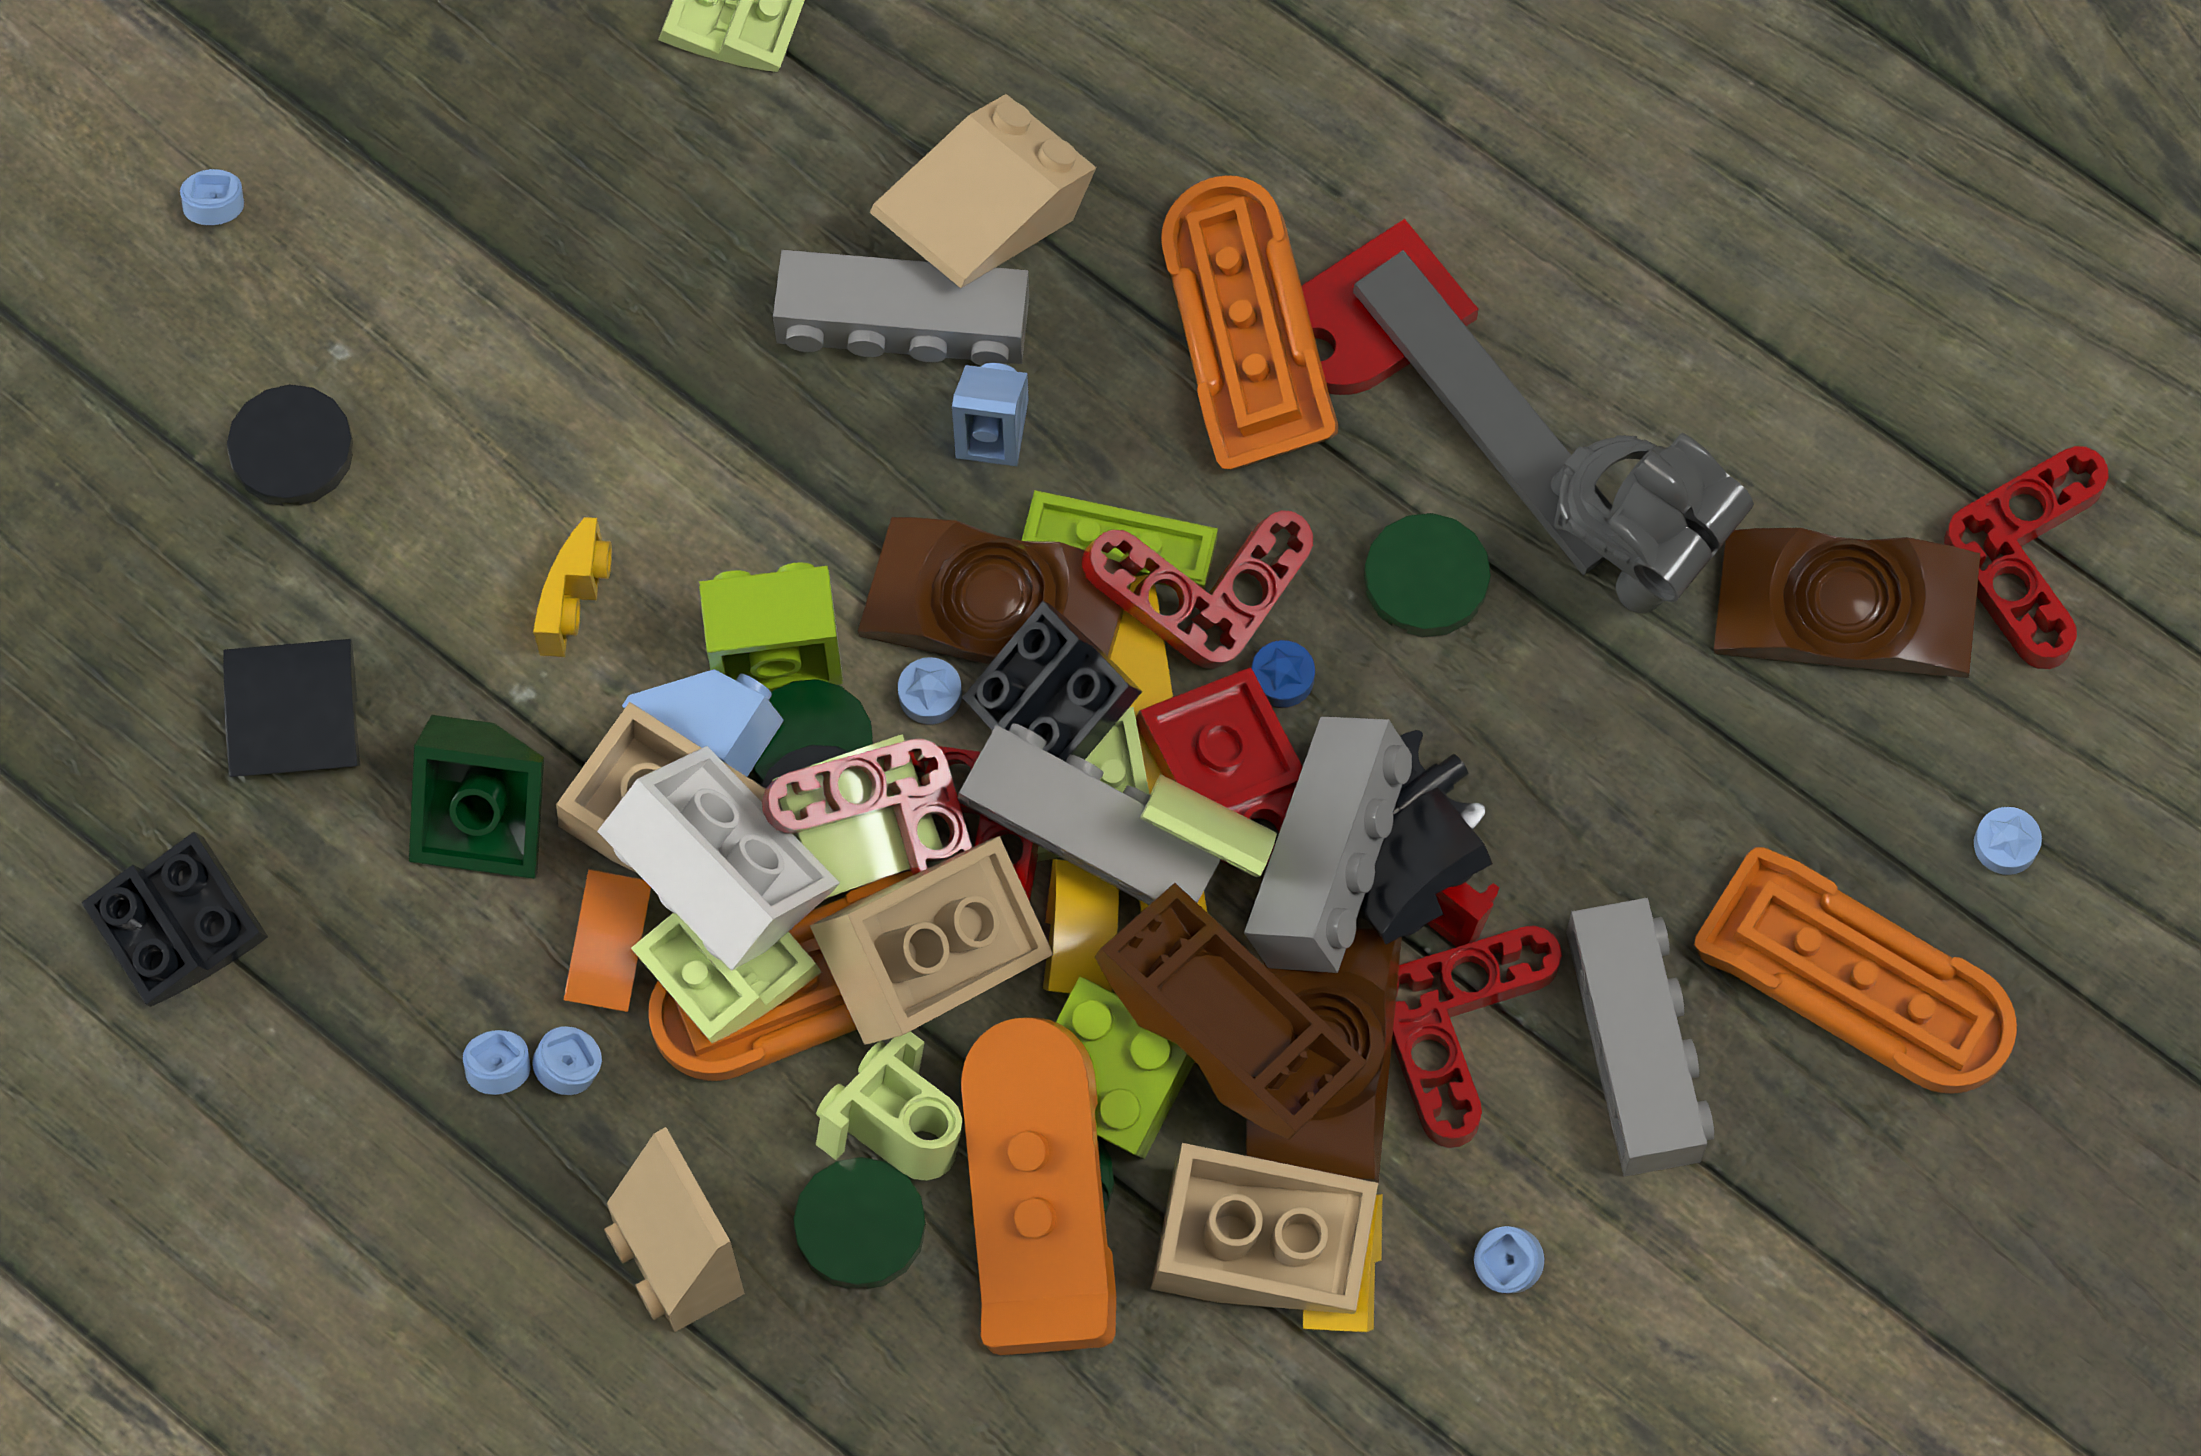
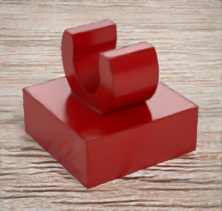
(1463, 913)

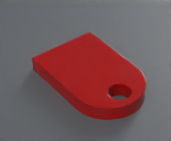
(1360, 345)
(1225, 746)

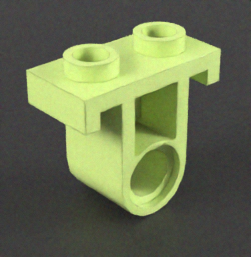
(886, 1109)

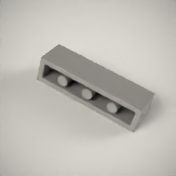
(899, 309)
(1080, 817)
(1329, 844)
(1638, 1037)

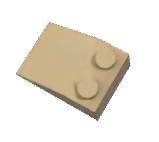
(986, 192)
(627, 752)
(931, 941)
(1263, 1233)
(672, 1237)

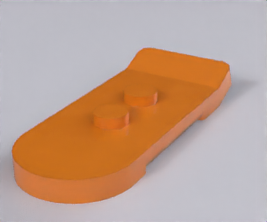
(1245, 322)
(1859, 975)
(798, 1023)
(1037, 1190)

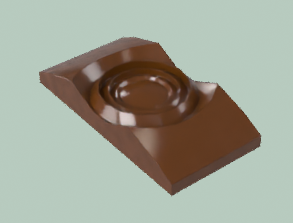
(971, 591)
(1847, 601)
(1361, 1009)
(1227, 1013)

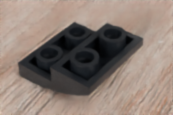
(1054, 686)
(290, 707)
(1420, 857)
(174, 920)

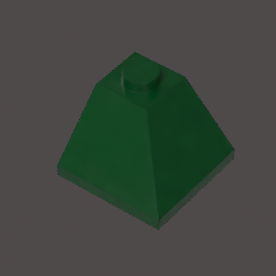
(475, 798)

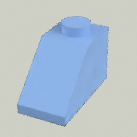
(990, 413)
(716, 713)

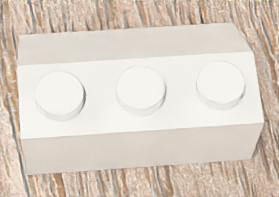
(716, 857)

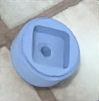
(212, 197)
(929, 690)
(2007, 840)
(567, 1060)
(496, 1062)
(1509, 1259)

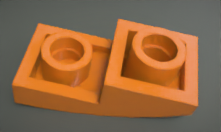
(607, 928)

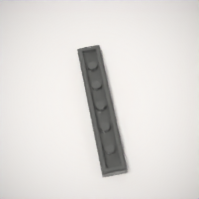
(1473, 391)

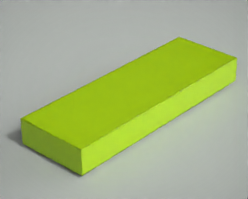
(1080, 522)

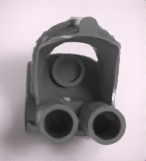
(1663, 519)

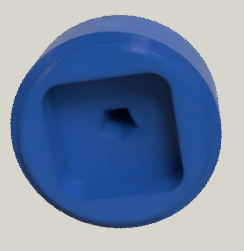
(1284, 672)

